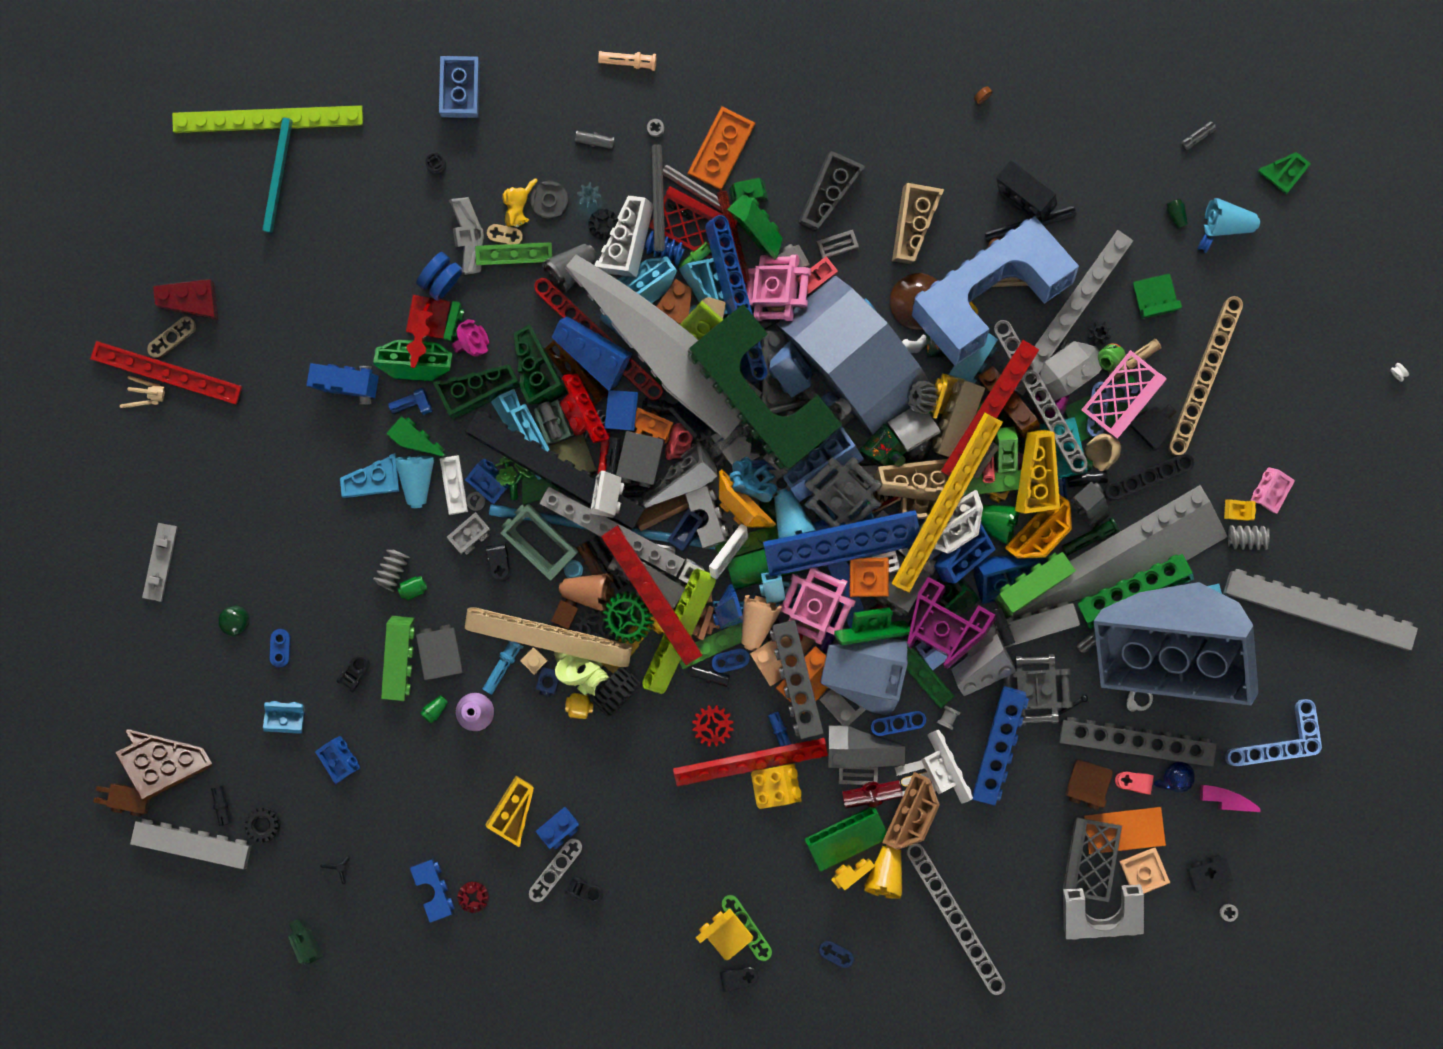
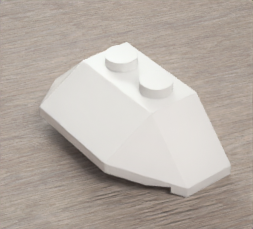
(962, 525)

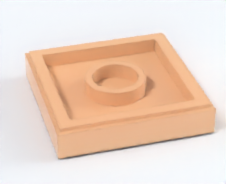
(1145, 869)

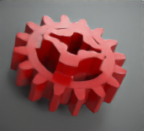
(724, 723)

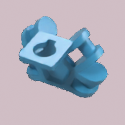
(746, 480)

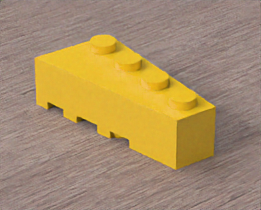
(1039, 475)

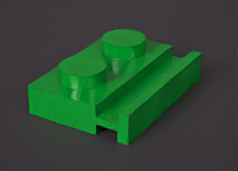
(455, 315)

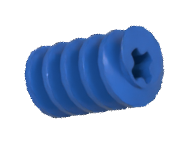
(671, 251)

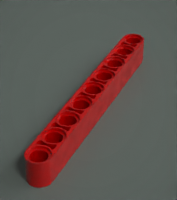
(581, 318)

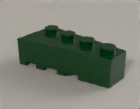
(471, 391)

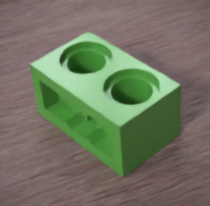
(1007, 453)

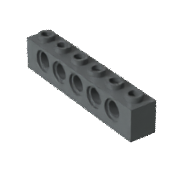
(789, 629)

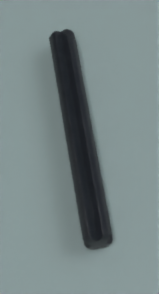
(1055, 216)

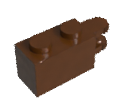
(123, 798)

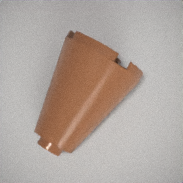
(590, 590)

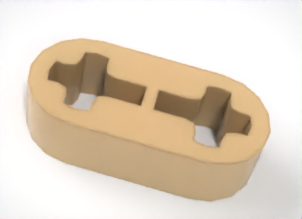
(506, 231)

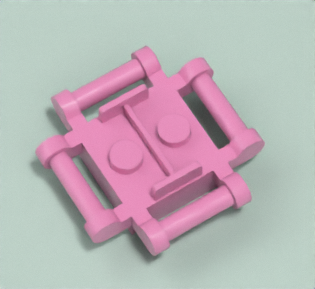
(777, 287)
(817, 604)

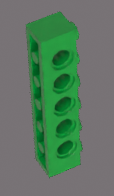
(1181, 576)

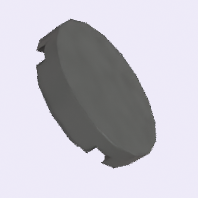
(549, 200)

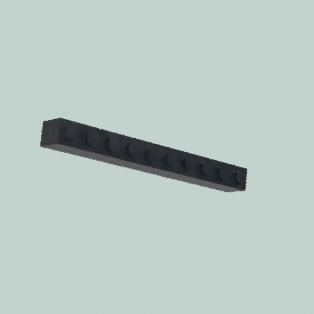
(546, 464)

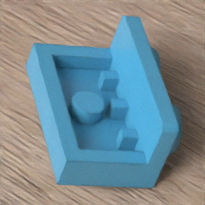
(283, 717)

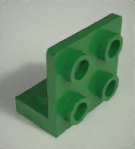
(1156, 296)

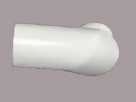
(915, 346)

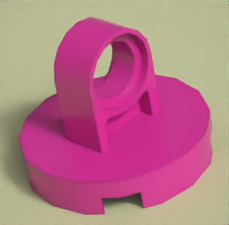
(471, 339)

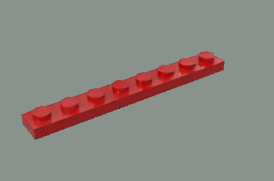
(166, 372)
(997, 397)
(651, 595)
(750, 762)

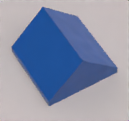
(621, 411)

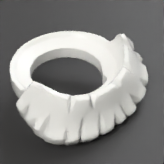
(1132, 706)

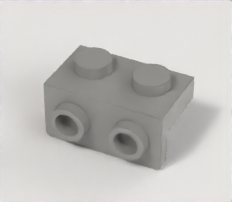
(469, 533)

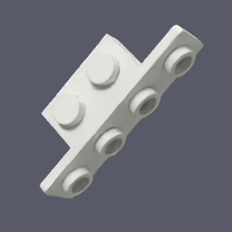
(944, 770)

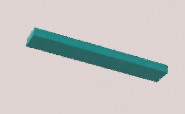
(277, 175)

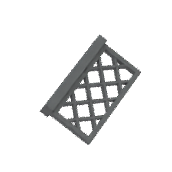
(1075, 853)

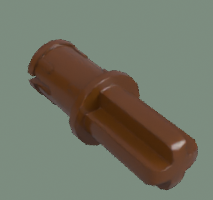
(589, 559)

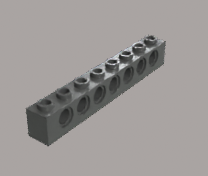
(1204, 757)

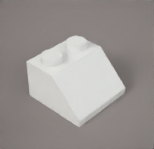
(606, 494)

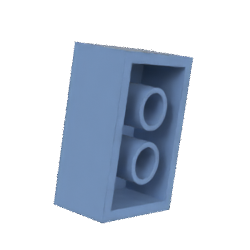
(459, 87)

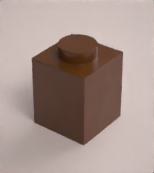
(565, 613)

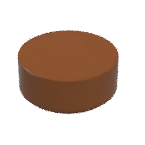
(983, 95)

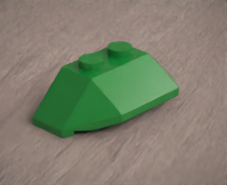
(395, 361)

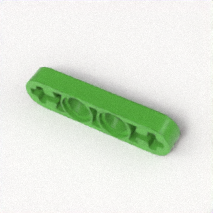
(750, 925)

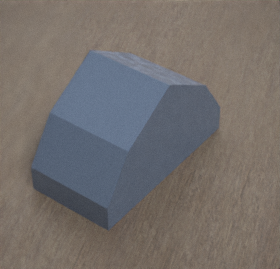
(854, 353)
(1178, 645)

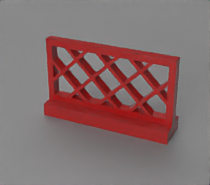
(693, 205)

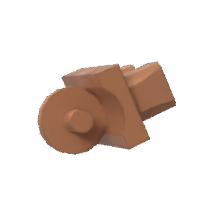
(705, 623)

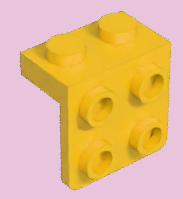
(944, 392)
(776, 786)
(726, 934)

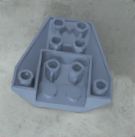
(867, 673)

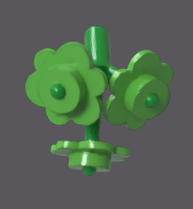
(508, 475)

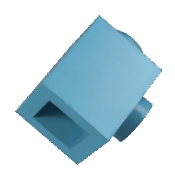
(772, 588)

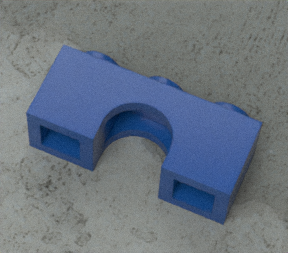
(440, 905)

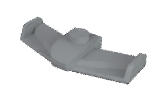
(468, 234)

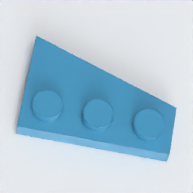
(375, 479)

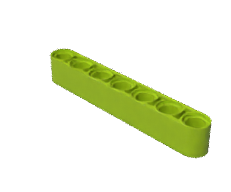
(689, 611)

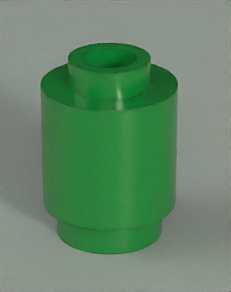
(412, 587)

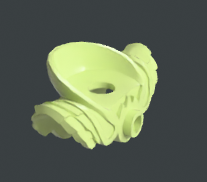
(588, 680)

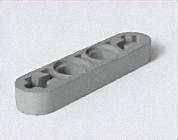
(553, 868)

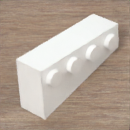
(627, 239)

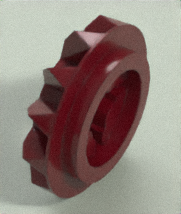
(482, 896)

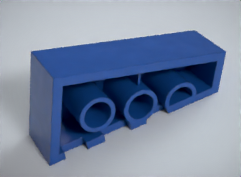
(592, 351)

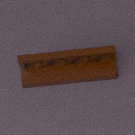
(591, 385)

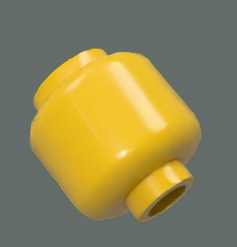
(578, 706)

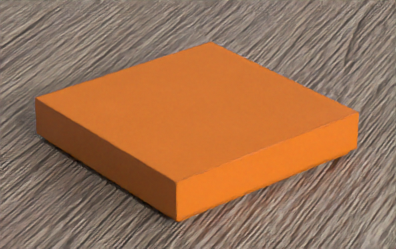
(869, 577)

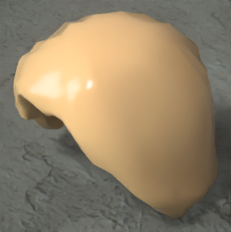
(1103, 451)

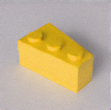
(511, 812)

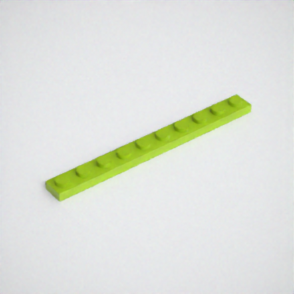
(267, 119)

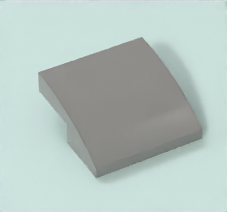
(913, 428)

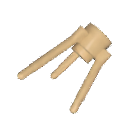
(154, 392)

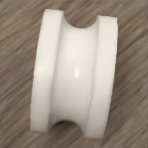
(1399, 372)

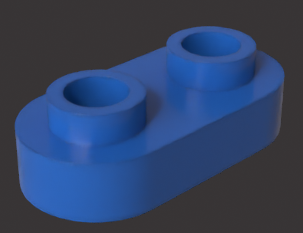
(280, 648)
(730, 660)

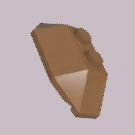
(913, 814)

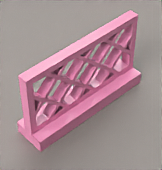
(1136, 406)

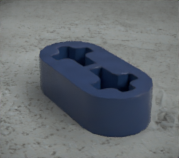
(833, 958)

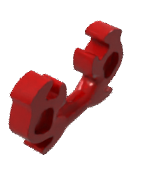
(603, 451)

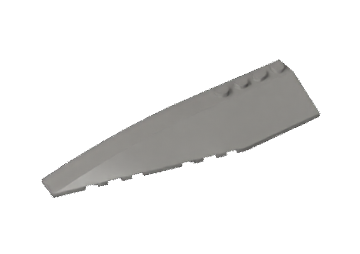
(658, 343)
(1178, 528)

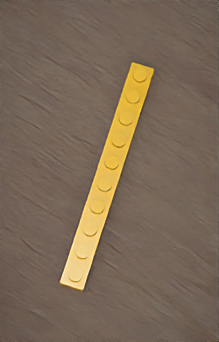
(947, 502)

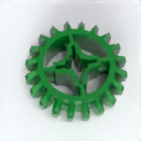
(614, 611)

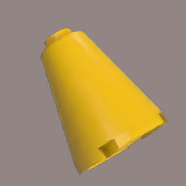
(886, 875)

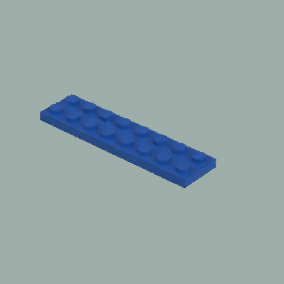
(841, 543)

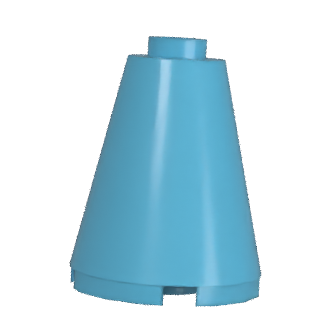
(1229, 219)
(415, 478)
(790, 515)

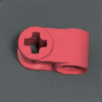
(678, 445)
(1138, 782)

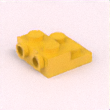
(846, 876)

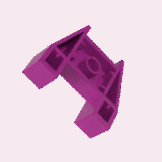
(943, 628)

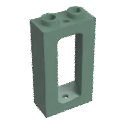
(510, 533)

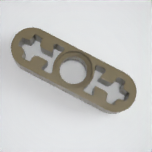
(163, 350)

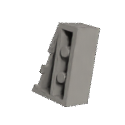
(984, 667)

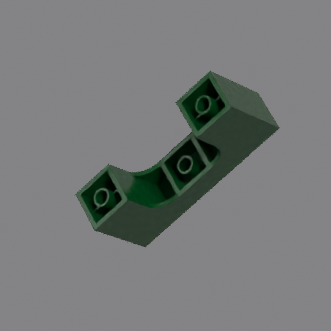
(782, 436)

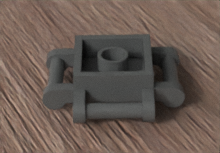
(843, 492)
(1040, 688)

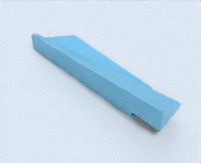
(518, 417)

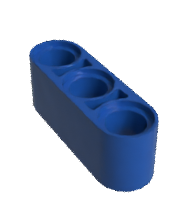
(907, 723)

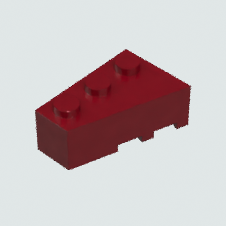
(188, 297)

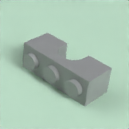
(714, 532)

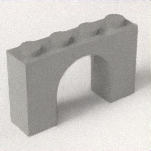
(1127, 921)

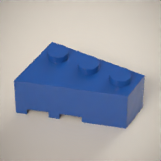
(342, 380)

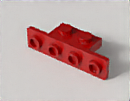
(581, 411)

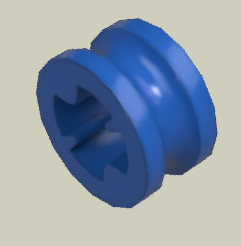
(1205, 243)

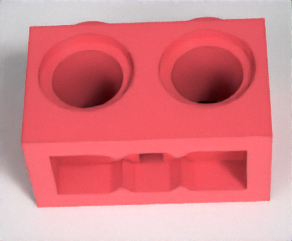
(819, 274)

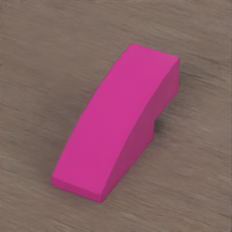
(1227, 799)

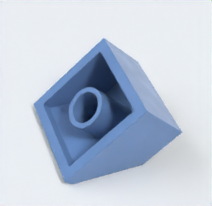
(791, 370)

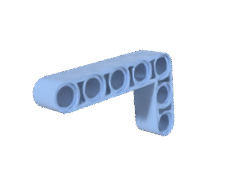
(1282, 747)

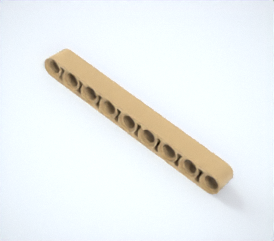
(1211, 369)
(548, 637)

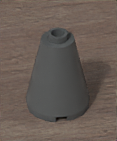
(556, 266)

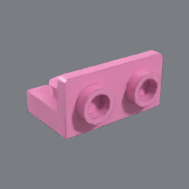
(1272, 489)

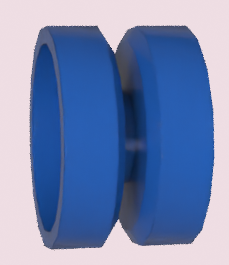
(439, 276)

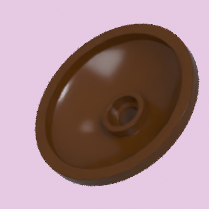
(904, 295)

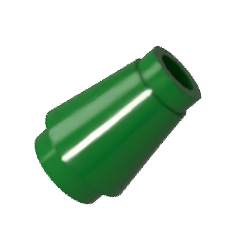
(434, 709)

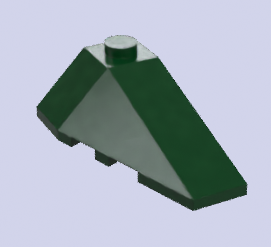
(537, 374)

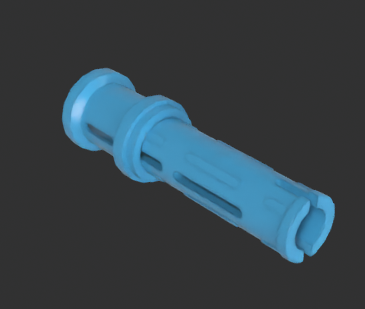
(507, 658)

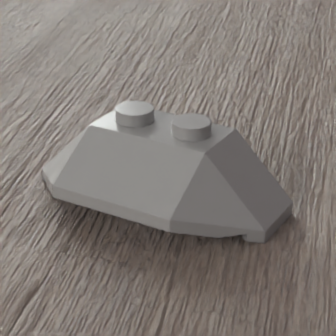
(1069, 369)

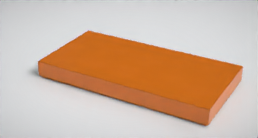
(721, 148)
(1139, 829)

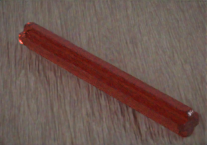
(724, 205)

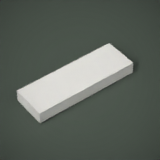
(453, 485)
(728, 551)

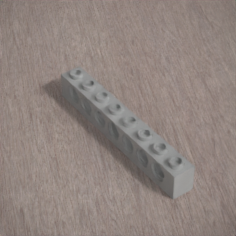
(599, 525)

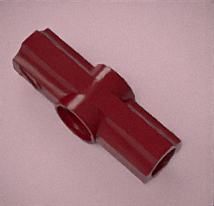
(872, 794)

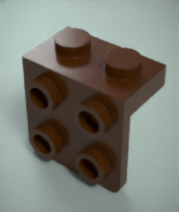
(1089, 784)

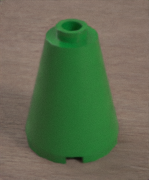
(999, 521)

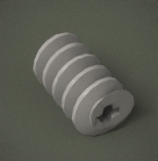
(1248, 536)
(390, 569)

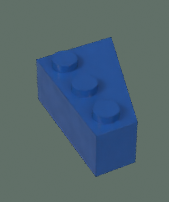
(958, 563)

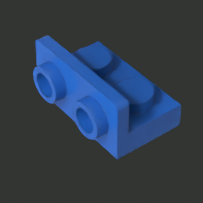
(484, 481)
(337, 759)
(557, 828)

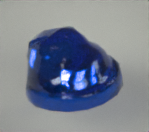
(1177, 777)

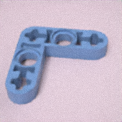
(1107, 395)

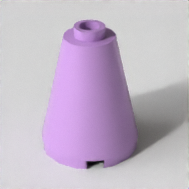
(483, 712)

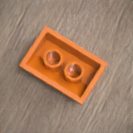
(815, 662)

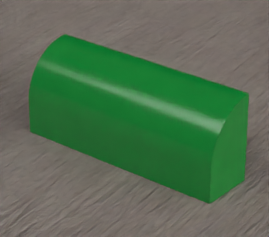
(747, 569)
(846, 838)

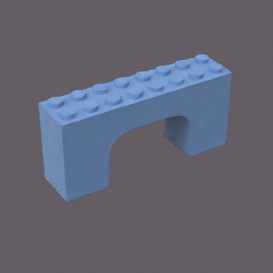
(1024, 254)

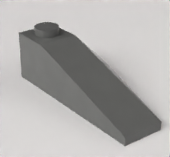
(689, 474)
(860, 749)

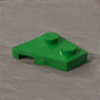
(1285, 171)

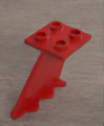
(425, 319)

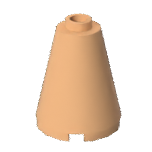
(757, 621)

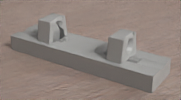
(160, 562)

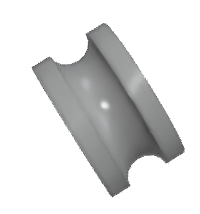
(656, 122)
(1225, 917)

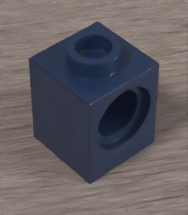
(545, 672)

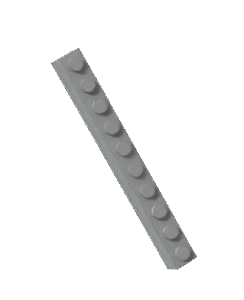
(1077, 302)
(1320, 610)

